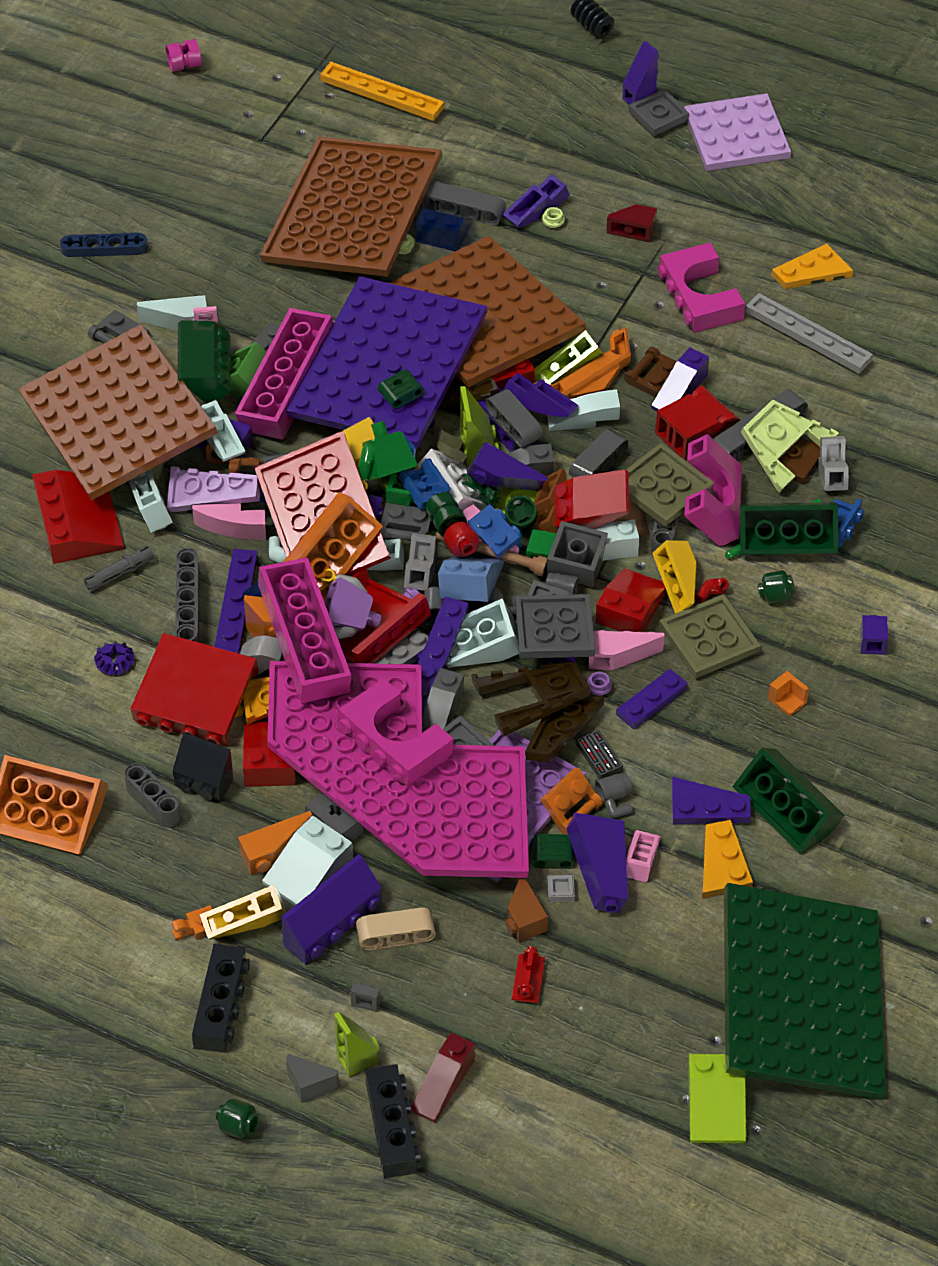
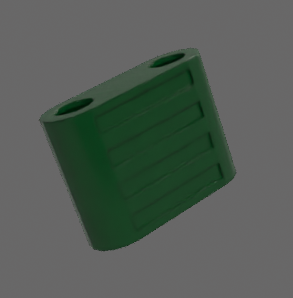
(400, 389)
(552, 851)

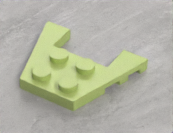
(774, 433)

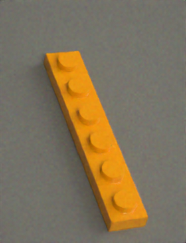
(382, 91)

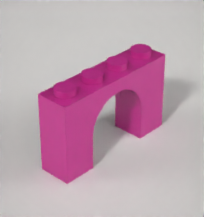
(699, 310)
(717, 515)
(403, 759)

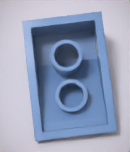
(469, 578)

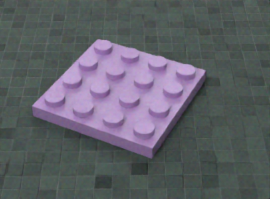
(737, 132)

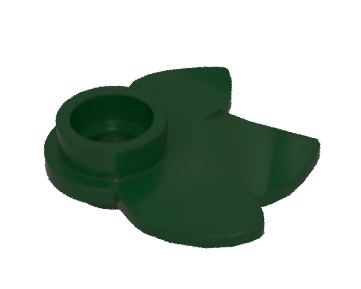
(486, 494)

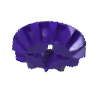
(123, 661)

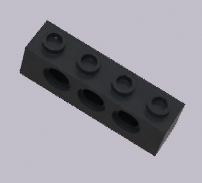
(223, 961)
(394, 1159)

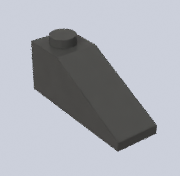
(536, 456)
(443, 699)

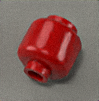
(461, 539)

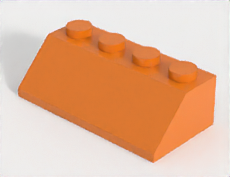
(336, 537)

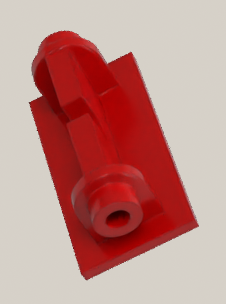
(528, 976)

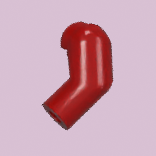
(711, 587)

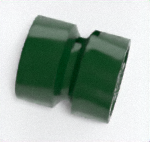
(444, 511)
(520, 512)

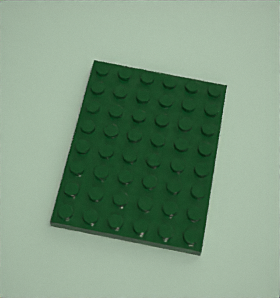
(803, 992)

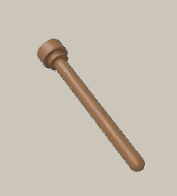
(536, 564)

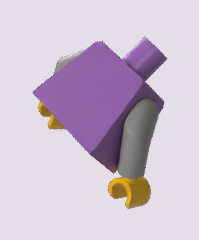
(348, 605)

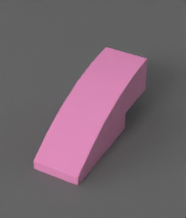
(231, 521)

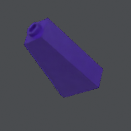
(601, 858)

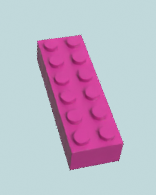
(282, 372)
(304, 630)

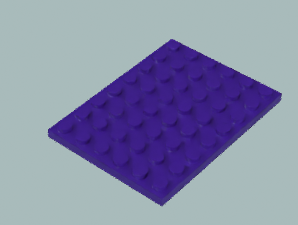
(377, 336)

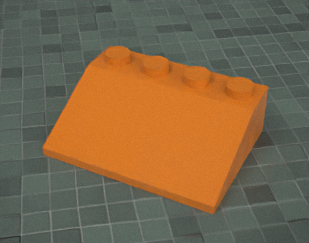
(48, 804)

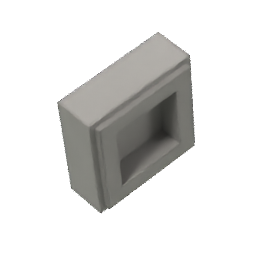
(560, 888)

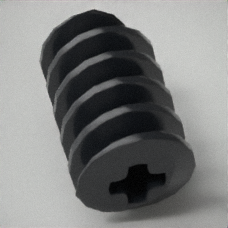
(592, 17)

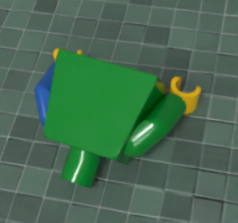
(385, 454)

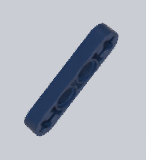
(103, 242)

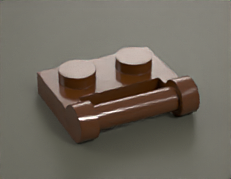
(656, 377)

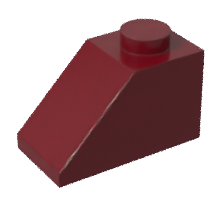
(633, 222)

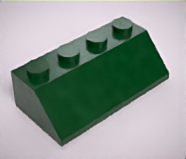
(204, 359)
(789, 528)
(788, 800)

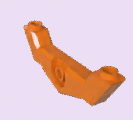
(600, 372)

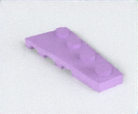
(205, 488)

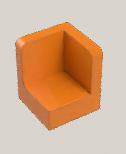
(788, 693)

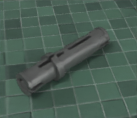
(126, 564)

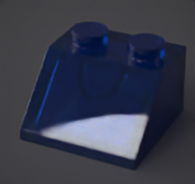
(441, 229)

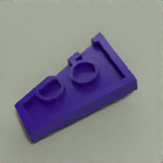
(707, 804)

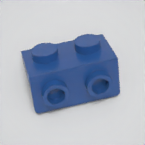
(423, 482)
(847, 518)
(495, 531)

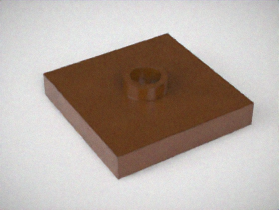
(801, 459)

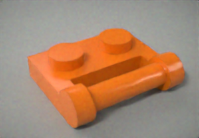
(567, 794)

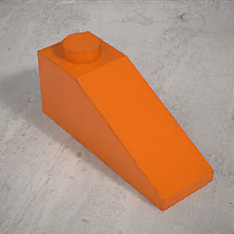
(265, 845)

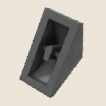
(310, 1077)

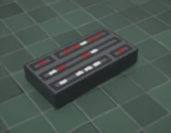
(599, 754)

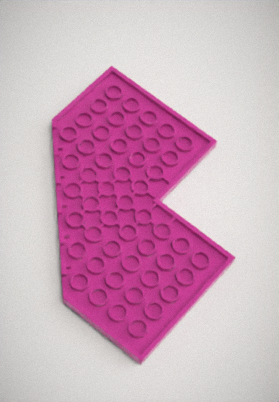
(450, 821)

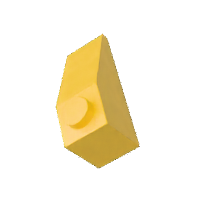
(678, 572)
(244, 914)

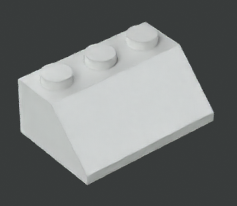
(451, 472)

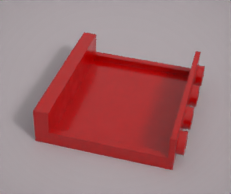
(398, 619)
(193, 689)

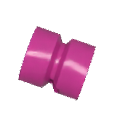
(183, 55)

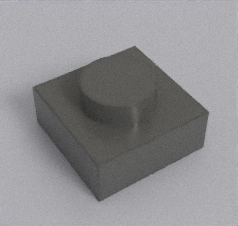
(365, 997)

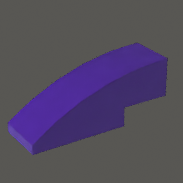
(536, 201)
(540, 397)

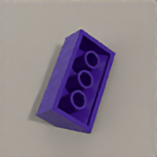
(331, 910)

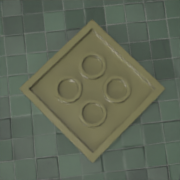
(662, 483)
(709, 636)

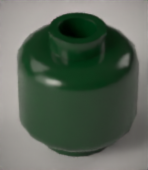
(776, 587)
(237, 1118)

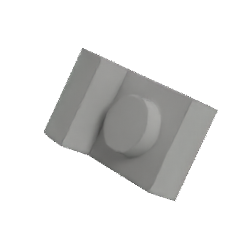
(832, 463)
(421, 562)
(264, 650)

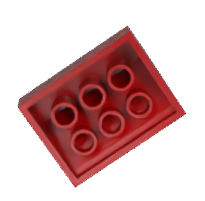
(73, 521)

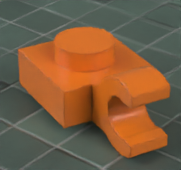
(192, 925)

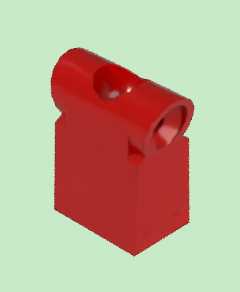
(691, 419)

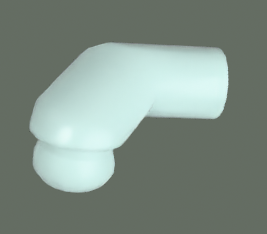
(276, 552)

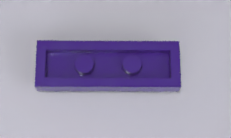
(651, 699)

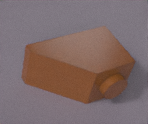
(525, 913)

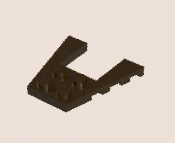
(553, 685)

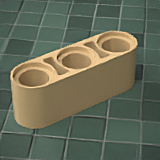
(395, 929)

